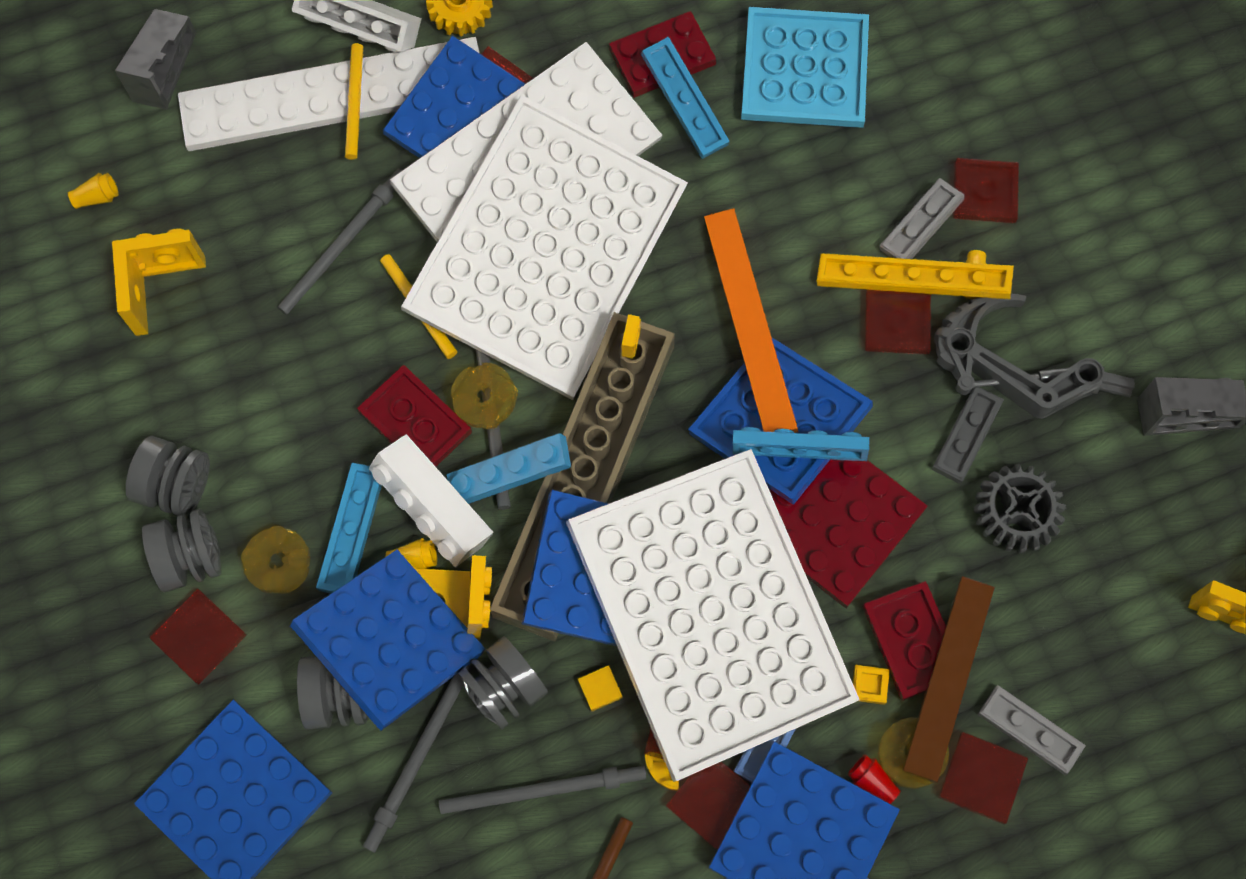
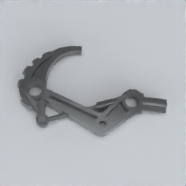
(1037, 393)

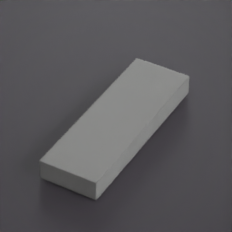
(922, 221)
(1031, 730)

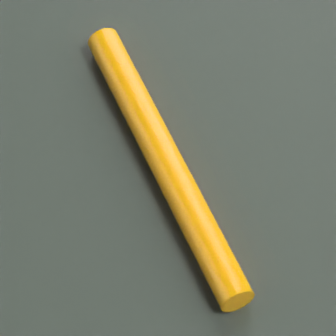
(354, 98)
(405, 287)

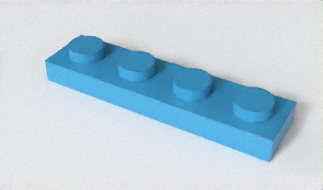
(685, 97)
(812, 445)
(512, 468)
(350, 529)

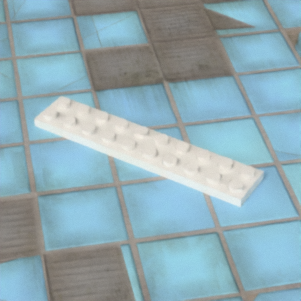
(301, 98)

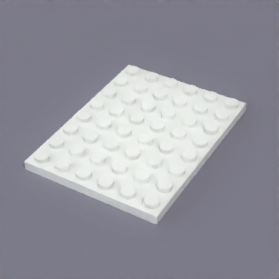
(544, 247)
(712, 613)

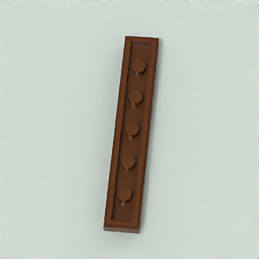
(948, 680)

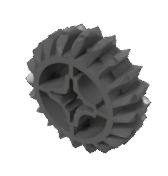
(1012, 497)

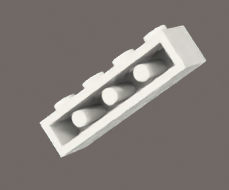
(364, 18)
(430, 500)

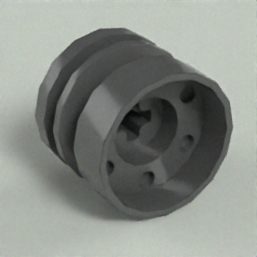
(167, 476)
(174, 552)
(502, 682)
(322, 695)

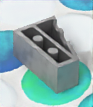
(156, 58)
(1192, 405)

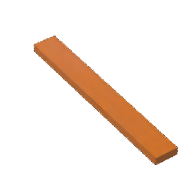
(750, 322)

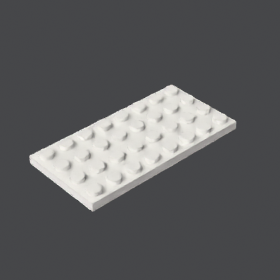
(573, 87)

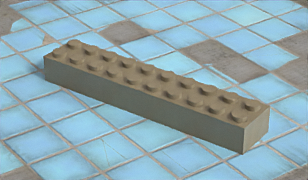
(599, 447)

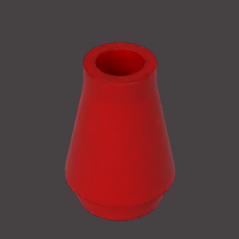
(872, 778)

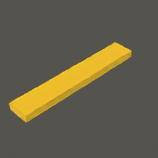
(915, 276)

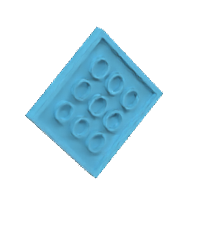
(805, 67)

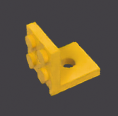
(147, 257)
(464, 592)
(1221, 603)

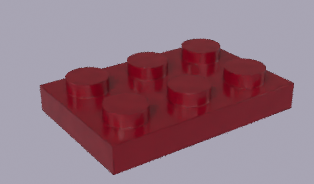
(684, 35)
(410, 408)
(908, 636)

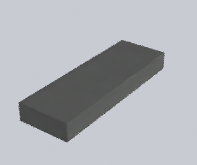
(967, 434)

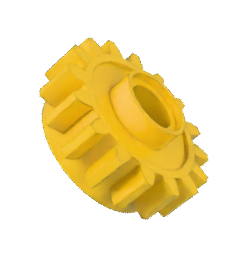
(459, 18)

